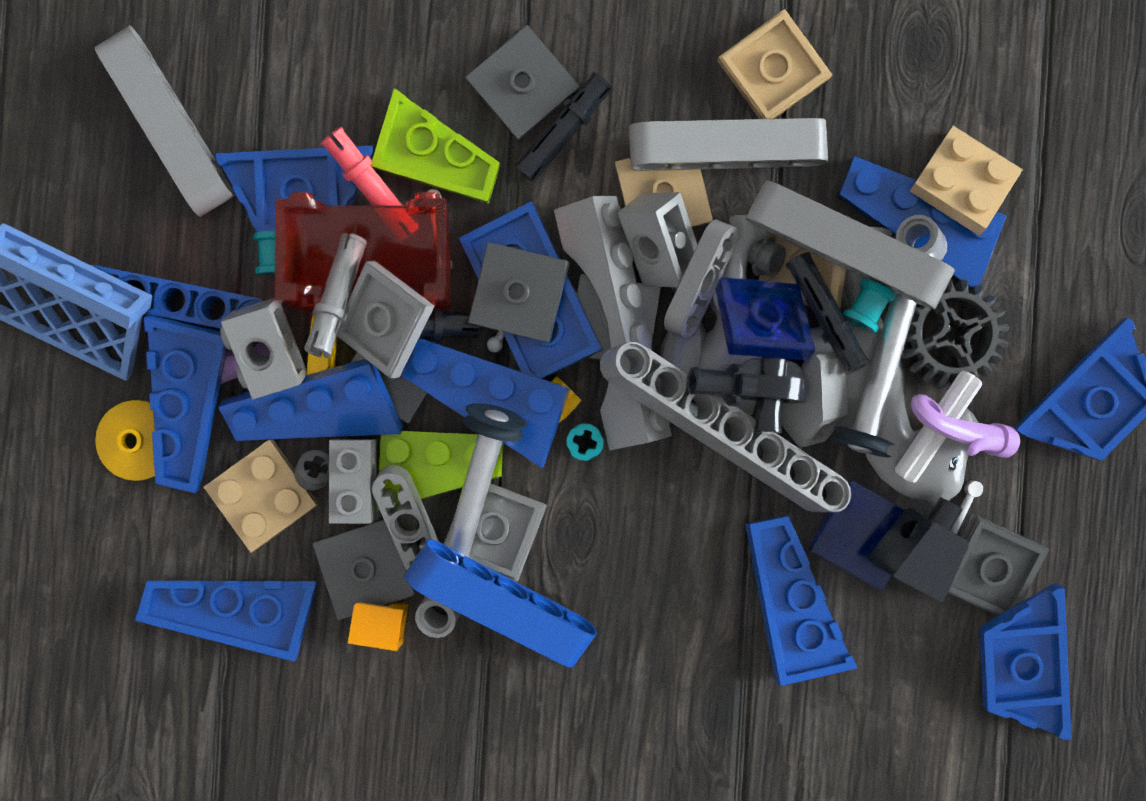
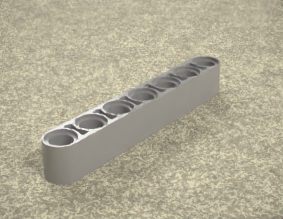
(709, 424)

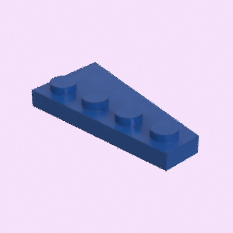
(887, 202)
(466, 380)
(185, 389)
(325, 404)
(242, 614)
(797, 622)

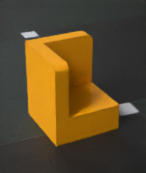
(378, 625)

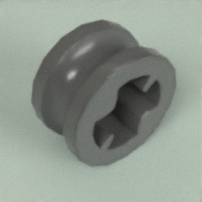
(305, 461)

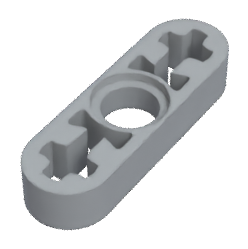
(701, 278)
(409, 504)

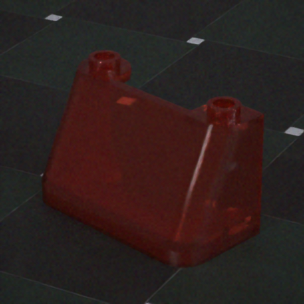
(403, 239)

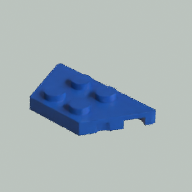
(271, 175)
(1095, 399)
(1028, 663)

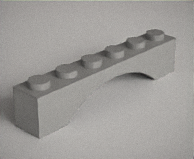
(597, 242)

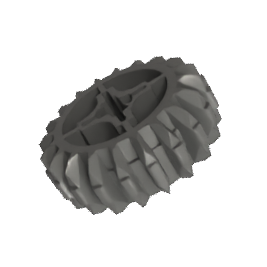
(960, 346)

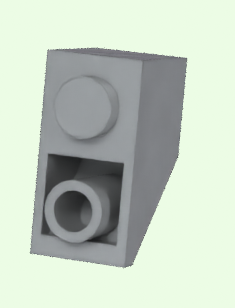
(825, 405)

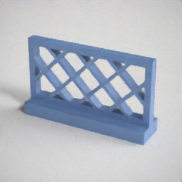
(71, 284)

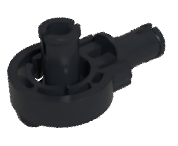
(757, 379)

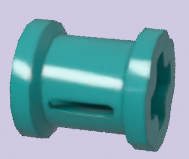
(266, 252)
(869, 305)
(590, 452)

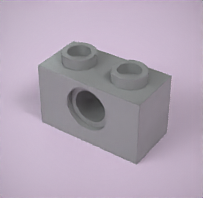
(659, 237)
(265, 324)
(351, 478)

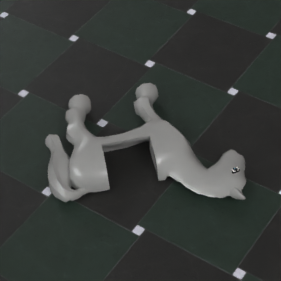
(709, 351)

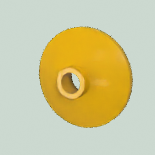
(110, 439)

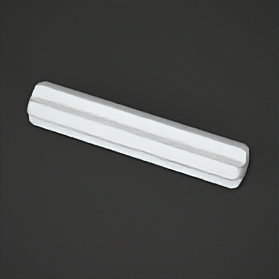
(927, 441)

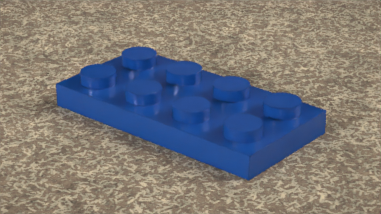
(573, 333)

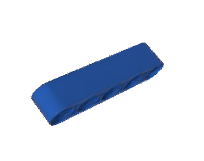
(197, 299)
(499, 603)

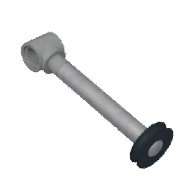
(493, 426)
(864, 434)

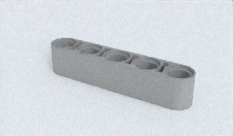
(164, 121)
(728, 144)
(850, 244)

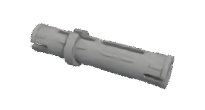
(333, 302)

